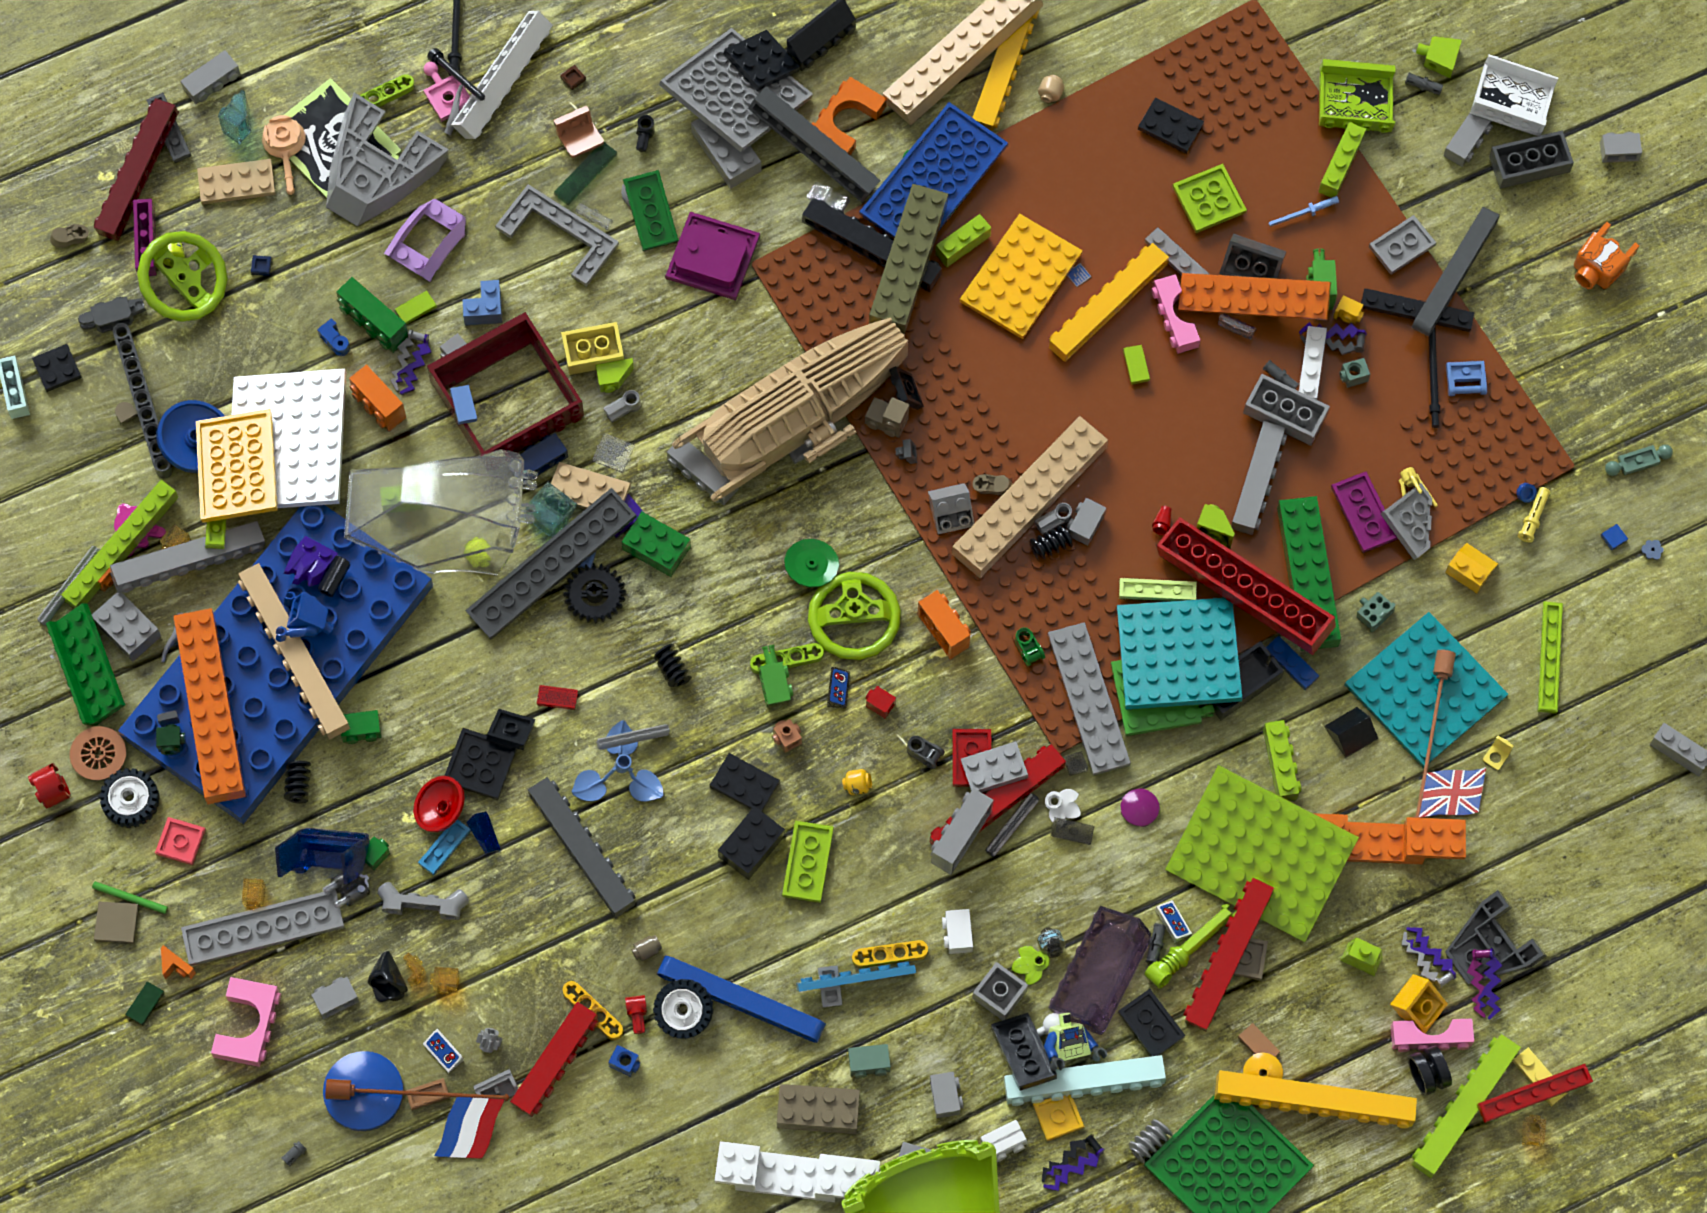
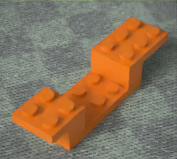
(1404, 842)

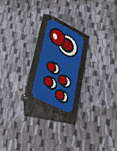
(838, 688)

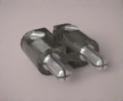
(350, 892)

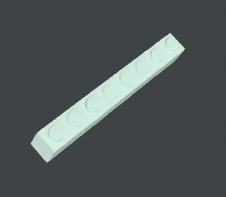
(1092, 1080)

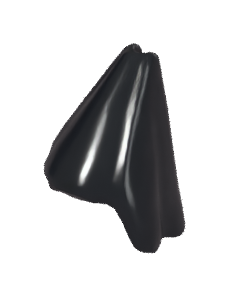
(387, 979)

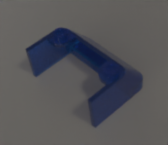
(323, 849)

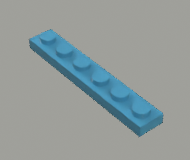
(847, 978)

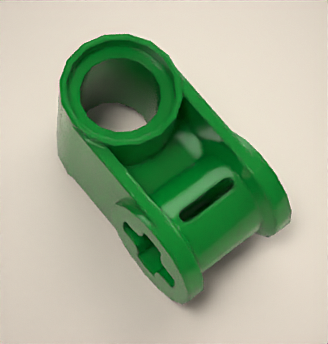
(1029, 650)

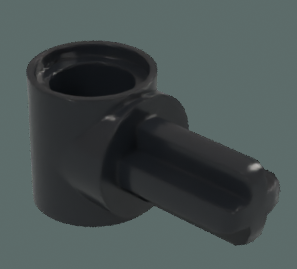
(644, 133)

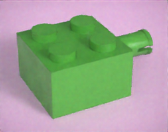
(1323, 271)
(774, 680)

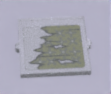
(613, 453)

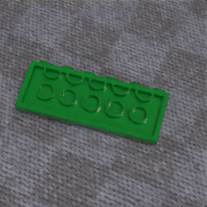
(86, 665)

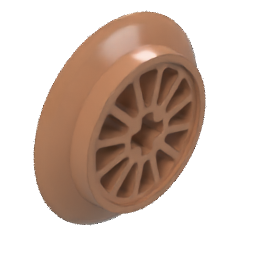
(84, 739)

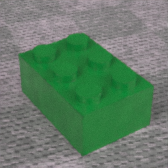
(656, 544)

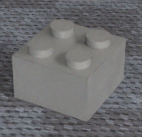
(1000, 991)

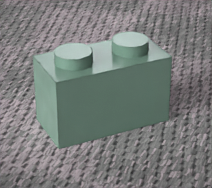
(869, 1060)

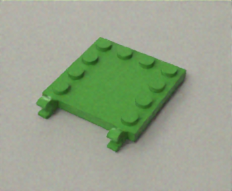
(1157, 718)

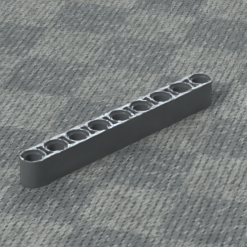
(1455, 271)
(140, 392)

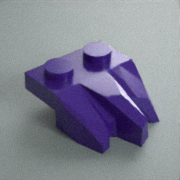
(309, 562)

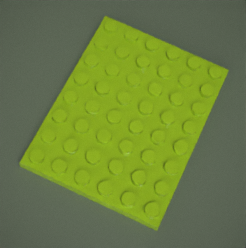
(1256, 834)

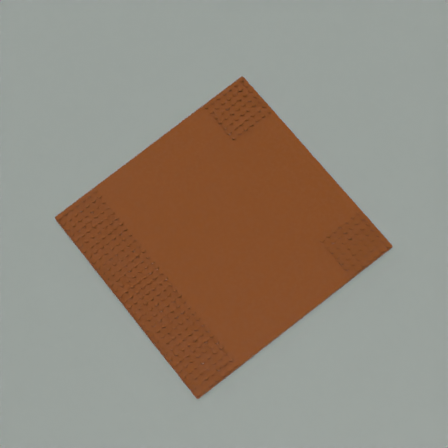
(1184, 433)

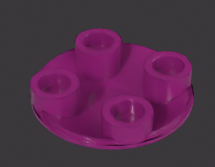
(1140, 807)

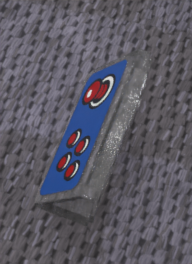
(1237, 326)

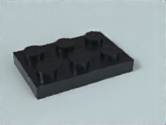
(1171, 125)
(744, 783)
(1151, 1023)

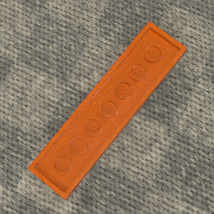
(1254, 296)

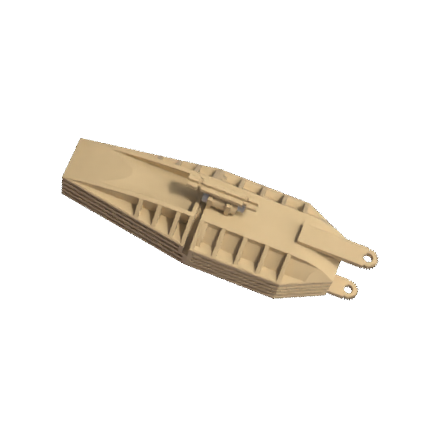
(798, 404)

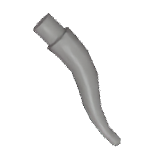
(454, 111)
(172, 640)

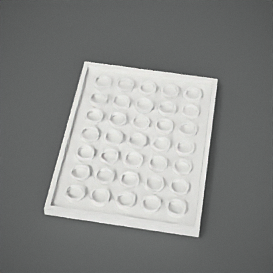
(306, 430)

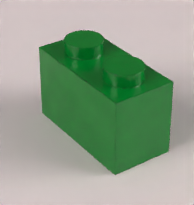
(362, 727)

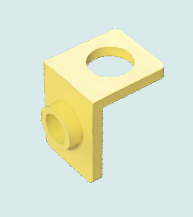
(1503, 748)

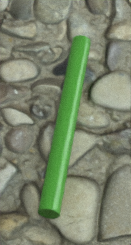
(130, 897)

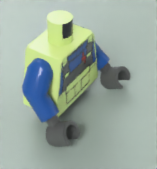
(1069, 1042)

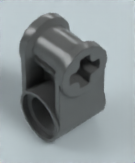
(925, 752)

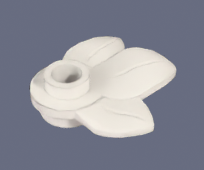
(1066, 806)

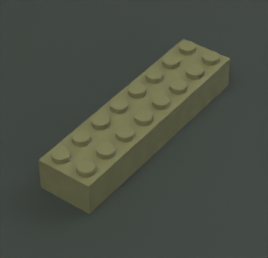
(909, 256)

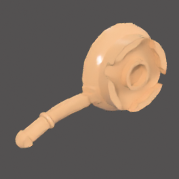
(283, 139)

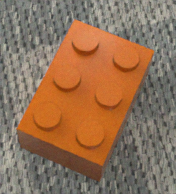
(377, 398)
(944, 624)

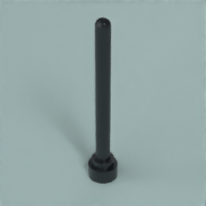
(437, 57)

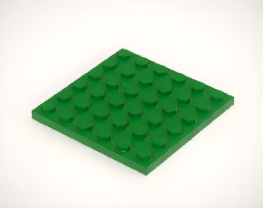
(1228, 1161)

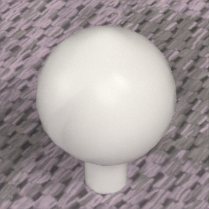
(1050, 1021)

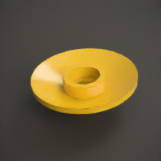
(1263, 1061)

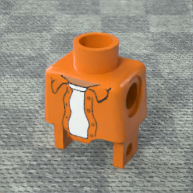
(1601, 260)

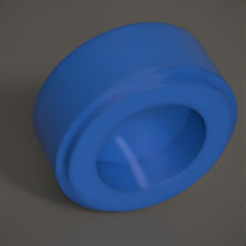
(1526, 492)

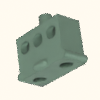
(1375, 613)

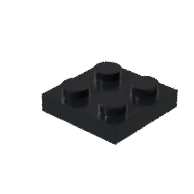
(56, 367)
(906, 387)
(510, 729)

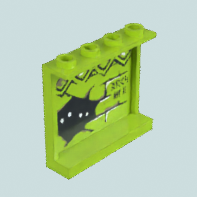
(1356, 95)

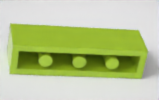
(1342, 160)

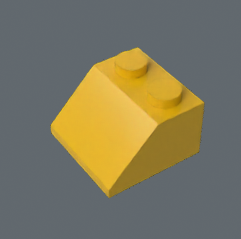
(1471, 567)
(1419, 1003)

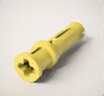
(1532, 522)

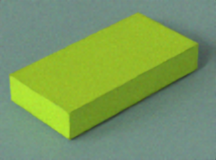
(416, 307)
(1136, 364)

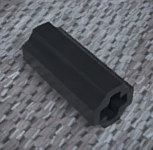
(334, 576)

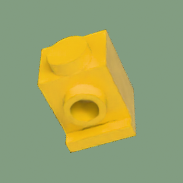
(1349, 310)

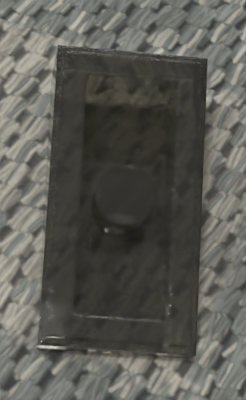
(1072, 830)

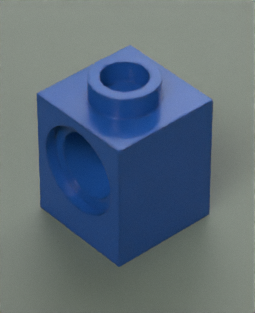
(620, 1053)

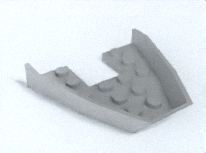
(366, 178)

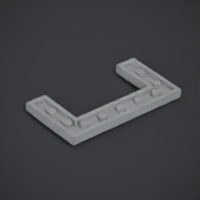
(533, 200)

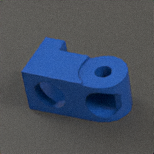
(336, 342)

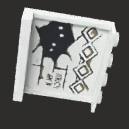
(1513, 95)

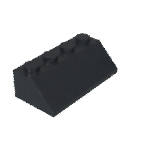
(821, 34)

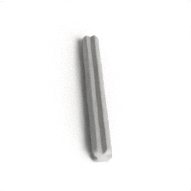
(57, 600)

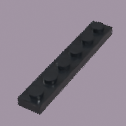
(1410, 308)

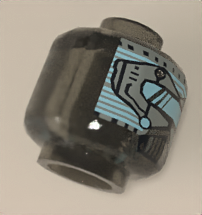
(1051, 942)

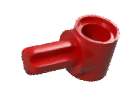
(637, 1009)

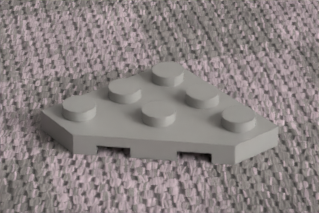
(1411, 520)

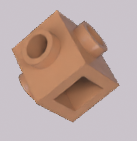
(787, 735)

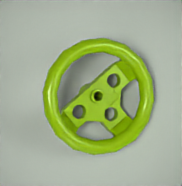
(204, 256)
(820, 616)

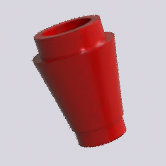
(1162, 521)

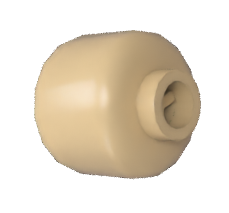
(1051, 88)

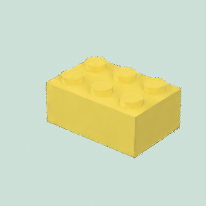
(591, 346)

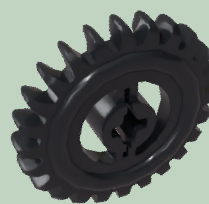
(576, 593)

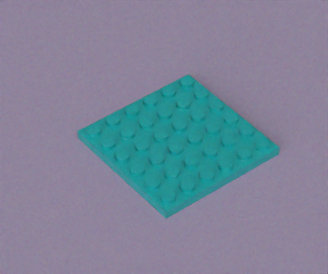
(1179, 653)
(1403, 690)

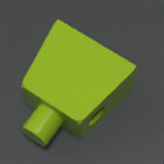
(1440, 54)
(1362, 956)

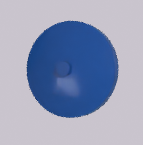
(178, 432)
(365, 1110)

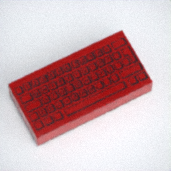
(557, 697)

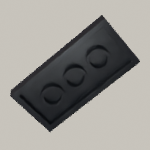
(1023, 1051)

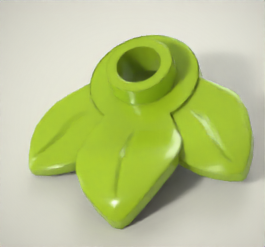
(1027, 964)

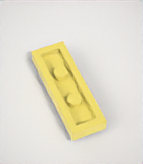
(1534, 1070)

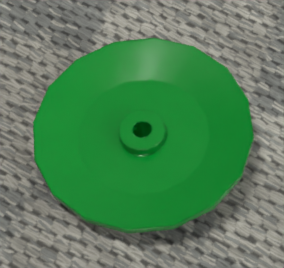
(811, 563)

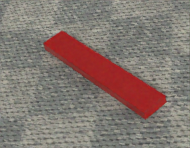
(1534, 1093)

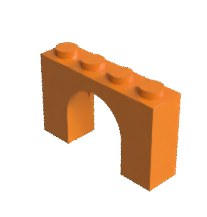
(850, 96)

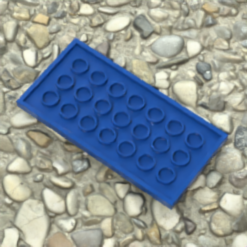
(945, 158)

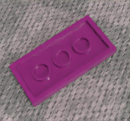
(1362, 511)

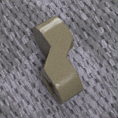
(69, 235)
(999, 483)

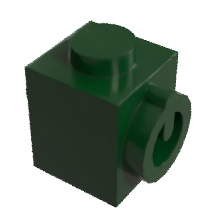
(170, 739)

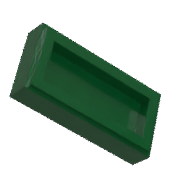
(145, 1003)

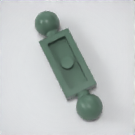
(1639, 460)

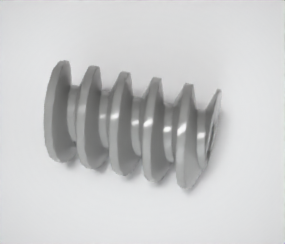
(1149, 1139)

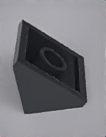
(1352, 731)

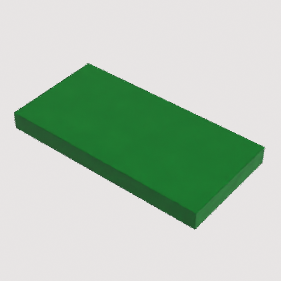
(650, 210)

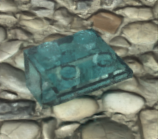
(236, 118)
(552, 509)

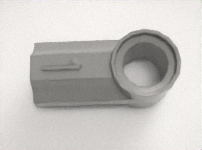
(620, 407)
(1053, 519)

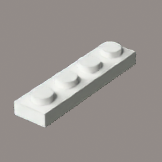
(1312, 361)

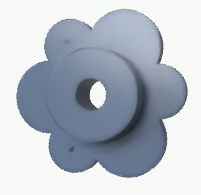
(1652, 545)

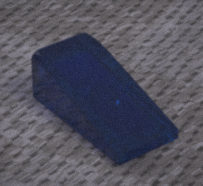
(483, 831)

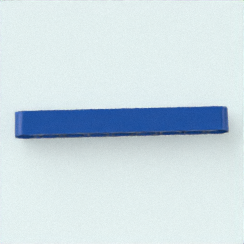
(745, 1000)

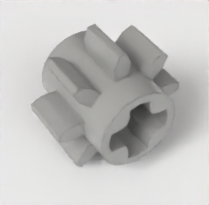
(489, 1040)

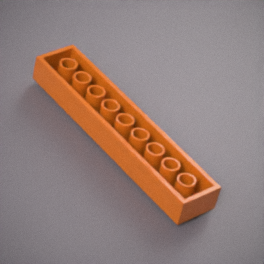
(209, 706)

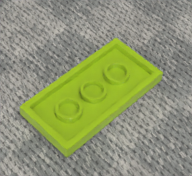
(807, 861)

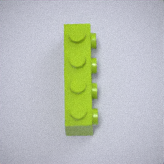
(1280, 760)

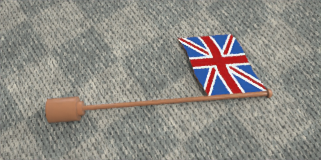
(1448, 790)

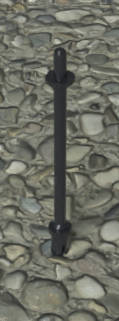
(454, 56)

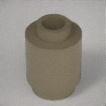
(646, 948)

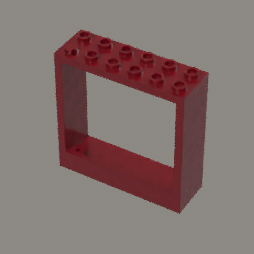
(491, 349)

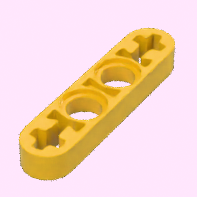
(890, 956)
(596, 1008)

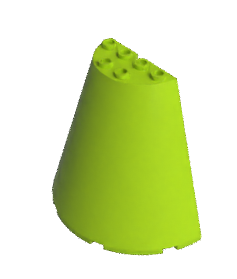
(944, 1180)

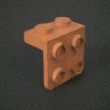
(578, 132)

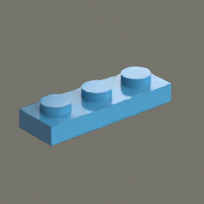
(444, 847)

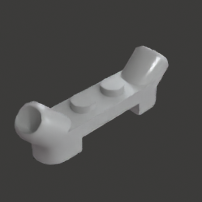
(449, 908)

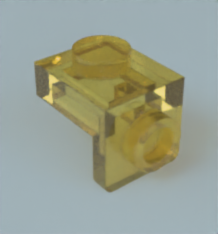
(414, 964)

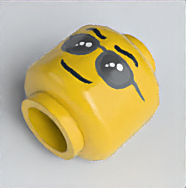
(857, 782)

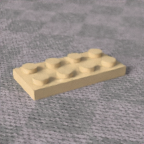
(236, 181)
(586, 486)

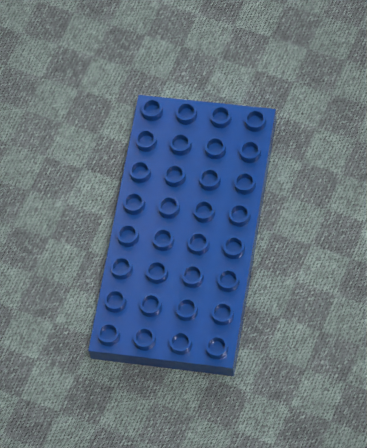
(265, 705)

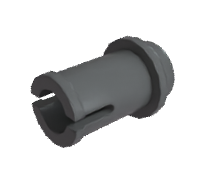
(294, 1153)

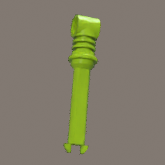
(1161, 972)

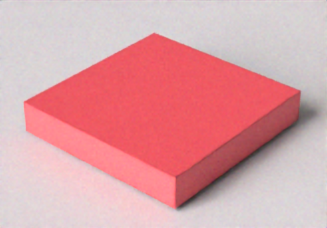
(180, 841)

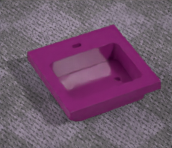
(712, 255)

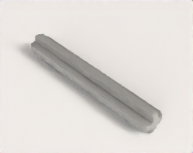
(632, 737)

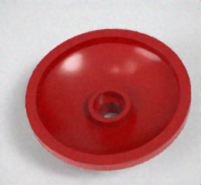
(439, 804)

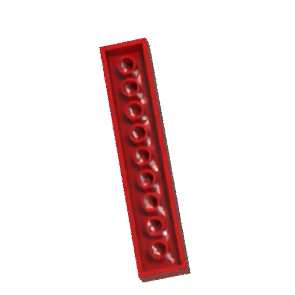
(1246, 586)

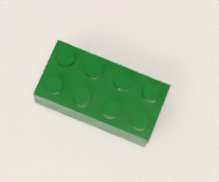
(372, 315)

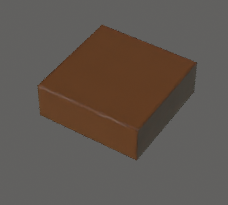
(573, 77)

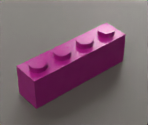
(144, 230)

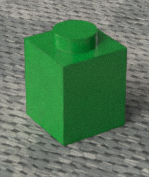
(377, 852)

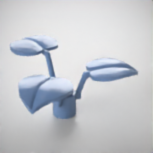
(644, 786)

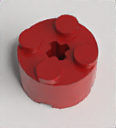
(50, 786)

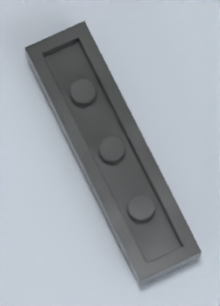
(175, 140)

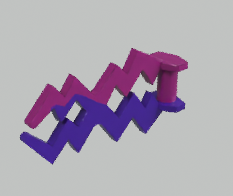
(1485, 990)

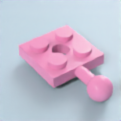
(441, 88)

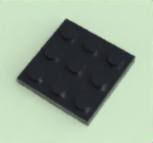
(761, 60)
(480, 764)

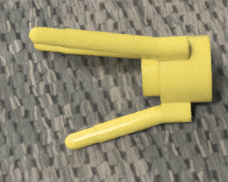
(1410, 478)

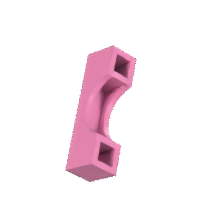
(1183, 334)
(1407, 1036)

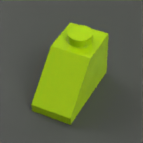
(613, 374)

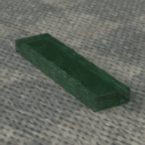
(585, 173)

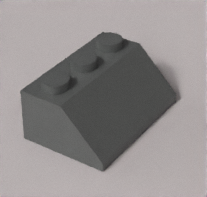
(1251, 259)

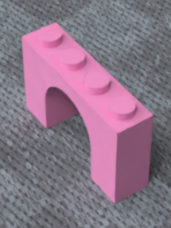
(250, 1048)

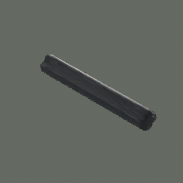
(1012, 824)

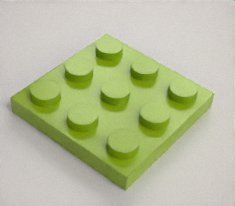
(1209, 198)

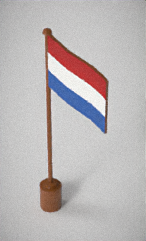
(467, 1125)

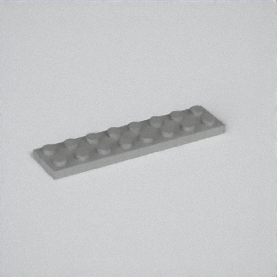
(1089, 699)
(262, 927)

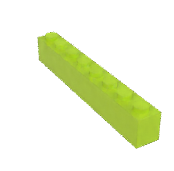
(121, 543)
(1465, 1106)

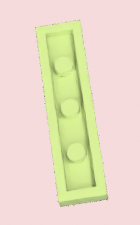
(1157, 589)

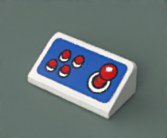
(1173, 921)
(443, 1051)

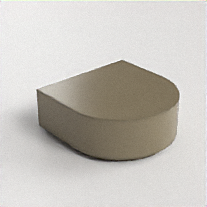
(125, 412)

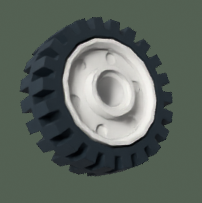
(134, 811)
(668, 1013)

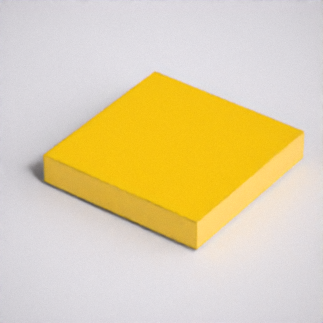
(1058, 1117)

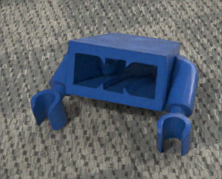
(305, 618)

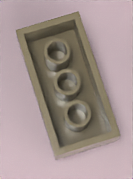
(818, 1109)

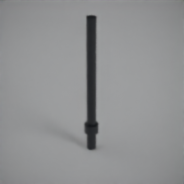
(1434, 408)

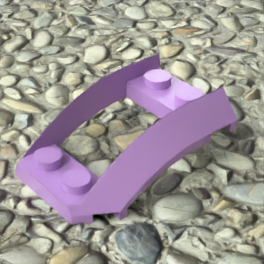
(412, 259)

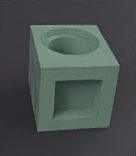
(1358, 366)

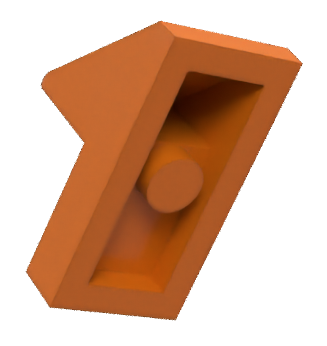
(171, 961)

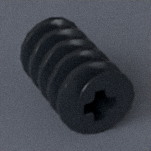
(1050, 542)
(670, 666)
(295, 781)

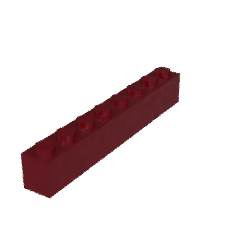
(136, 169)

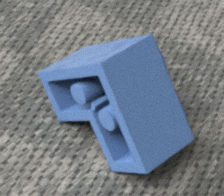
(484, 309)

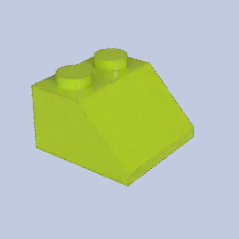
(1216, 525)

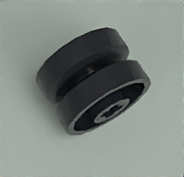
(1429, 1070)

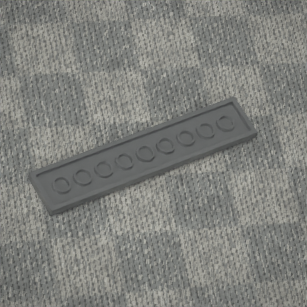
(551, 563)

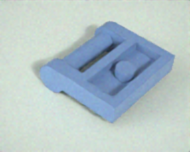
(1466, 372)

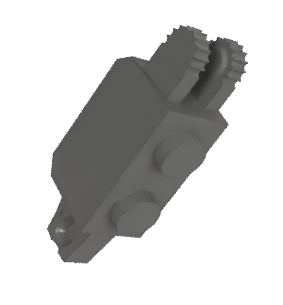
(109, 314)

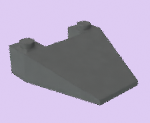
(1484, 933)

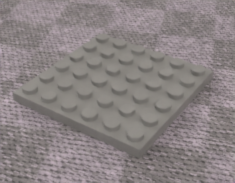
(721, 94)

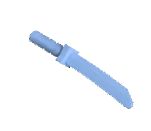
(1312, 209)

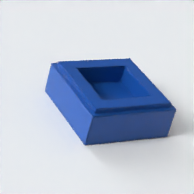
(1614, 537)

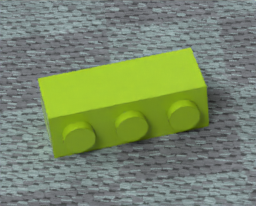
(963, 240)

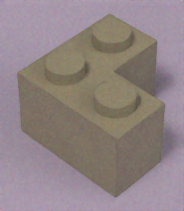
(888, 417)

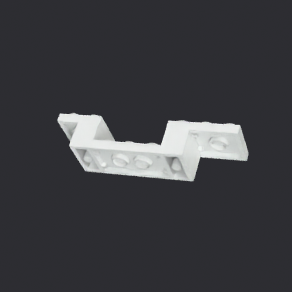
(789, 1174)

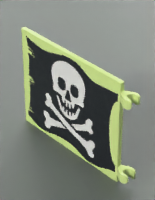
(321, 119)

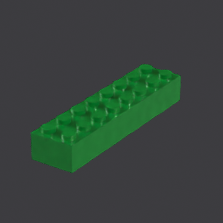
(1307, 557)

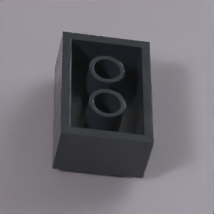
(751, 843)

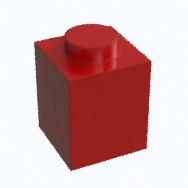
(880, 701)

